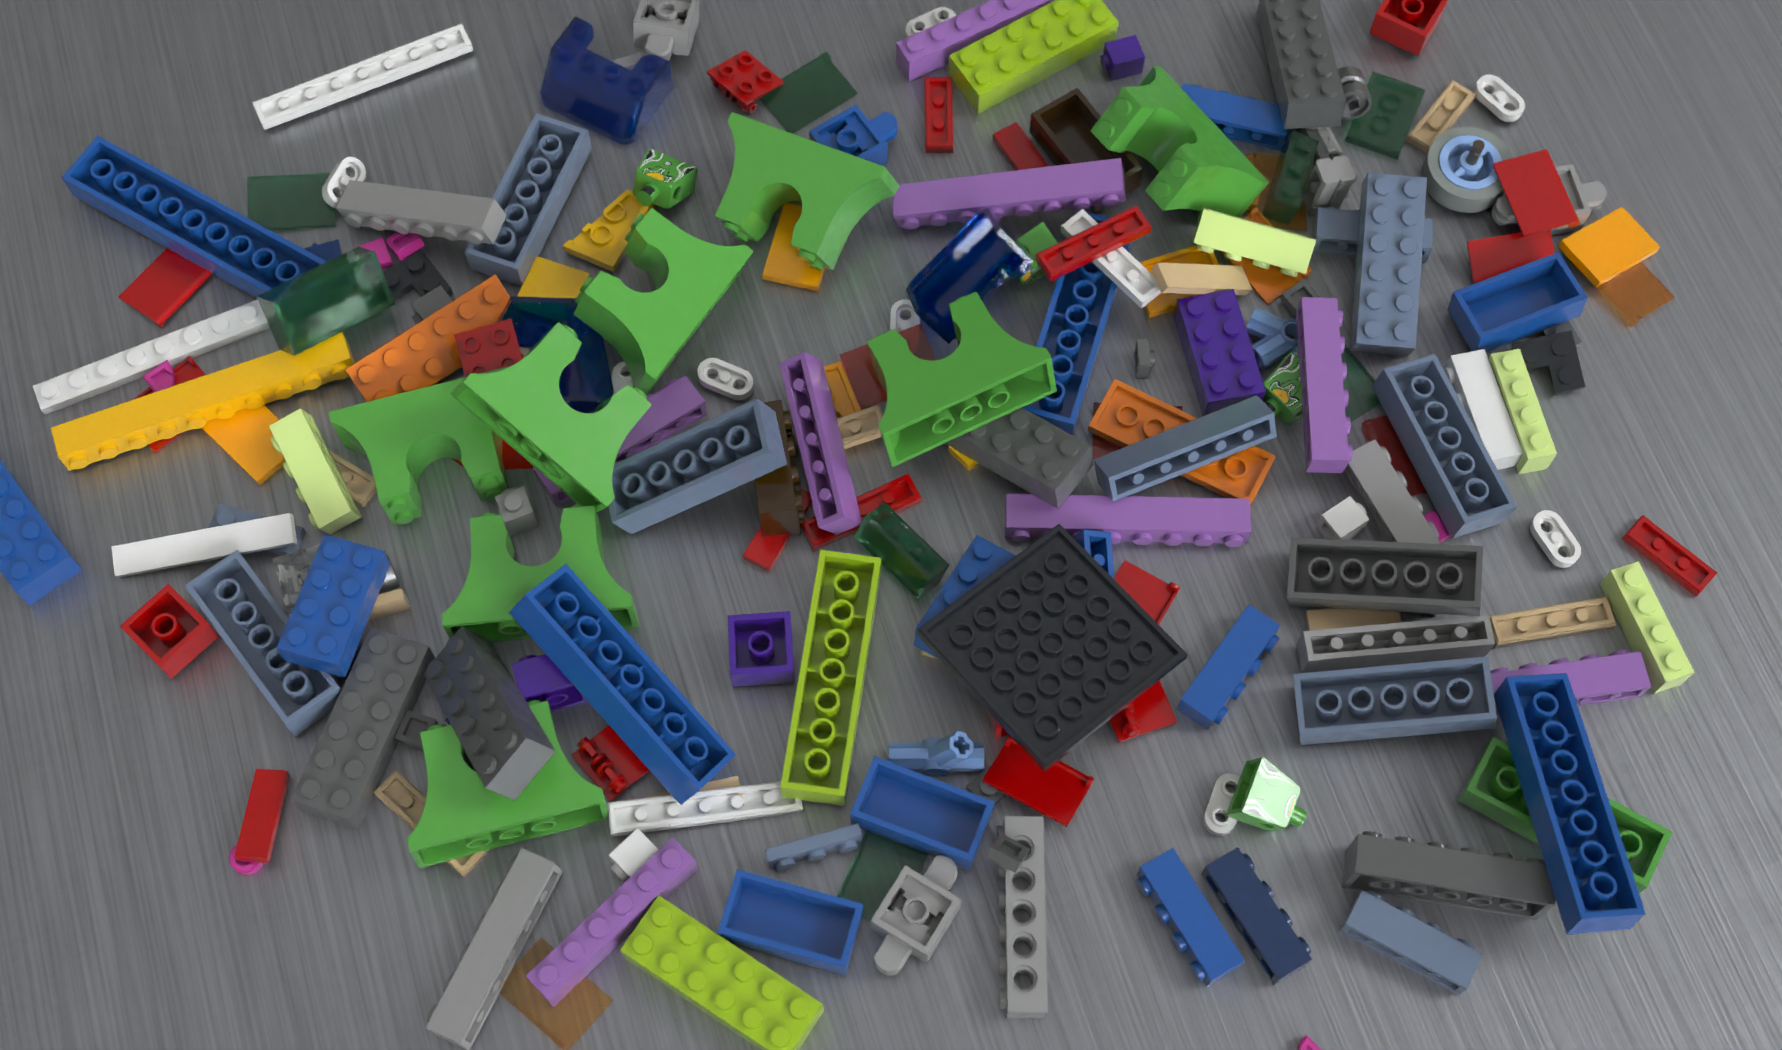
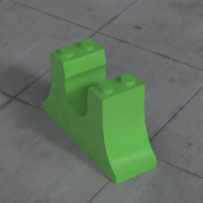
(1189, 151)
(784, 168)
(657, 324)
(961, 392)
(532, 417)
(412, 431)
(499, 582)
(469, 819)

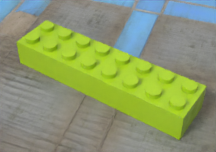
(831, 678)

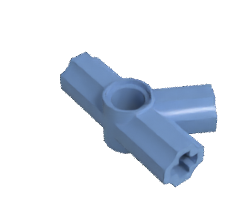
(1273, 332)
(939, 755)

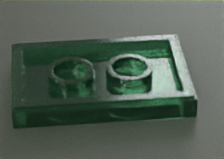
(1389, 117)

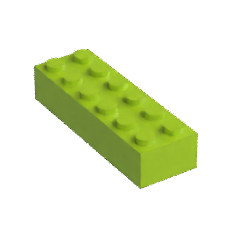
(1030, 50)
(721, 979)

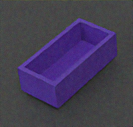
(1217, 350)

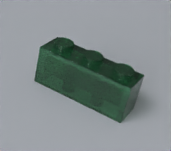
(1290, 178)
(901, 550)

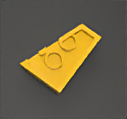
(604, 239)

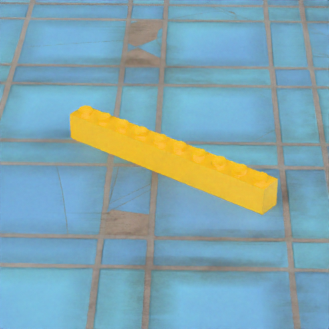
(199, 400)

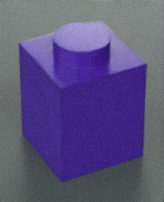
(1122, 58)

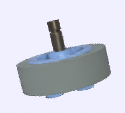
(1462, 169)

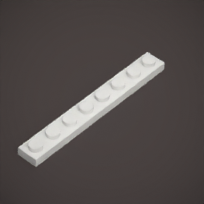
(362, 76)
(141, 359)

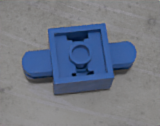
(854, 132)

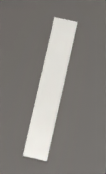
(204, 545)
(701, 809)

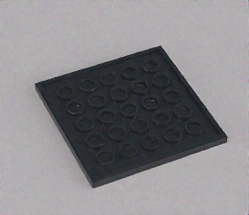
(1051, 646)

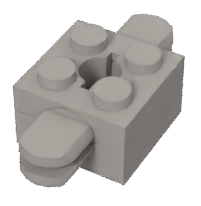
(665, 26)
(1583, 197)
(915, 914)

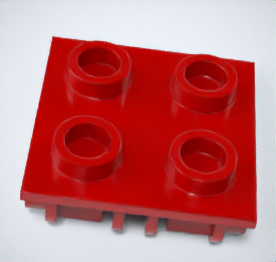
(744, 80)
(488, 347)
(1144, 714)
(609, 762)

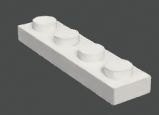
(1118, 264)

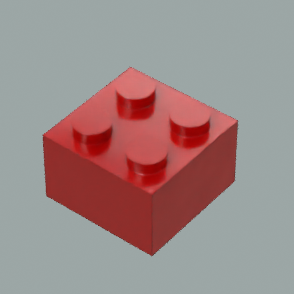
(1408, 22)
(169, 631)

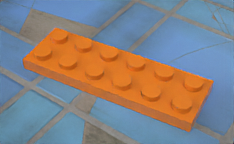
(428, 348)
(1132, 416)

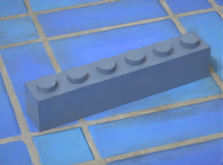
(1185, 448)

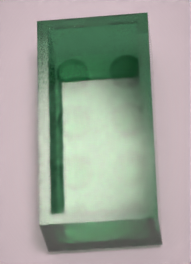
(326, 300)

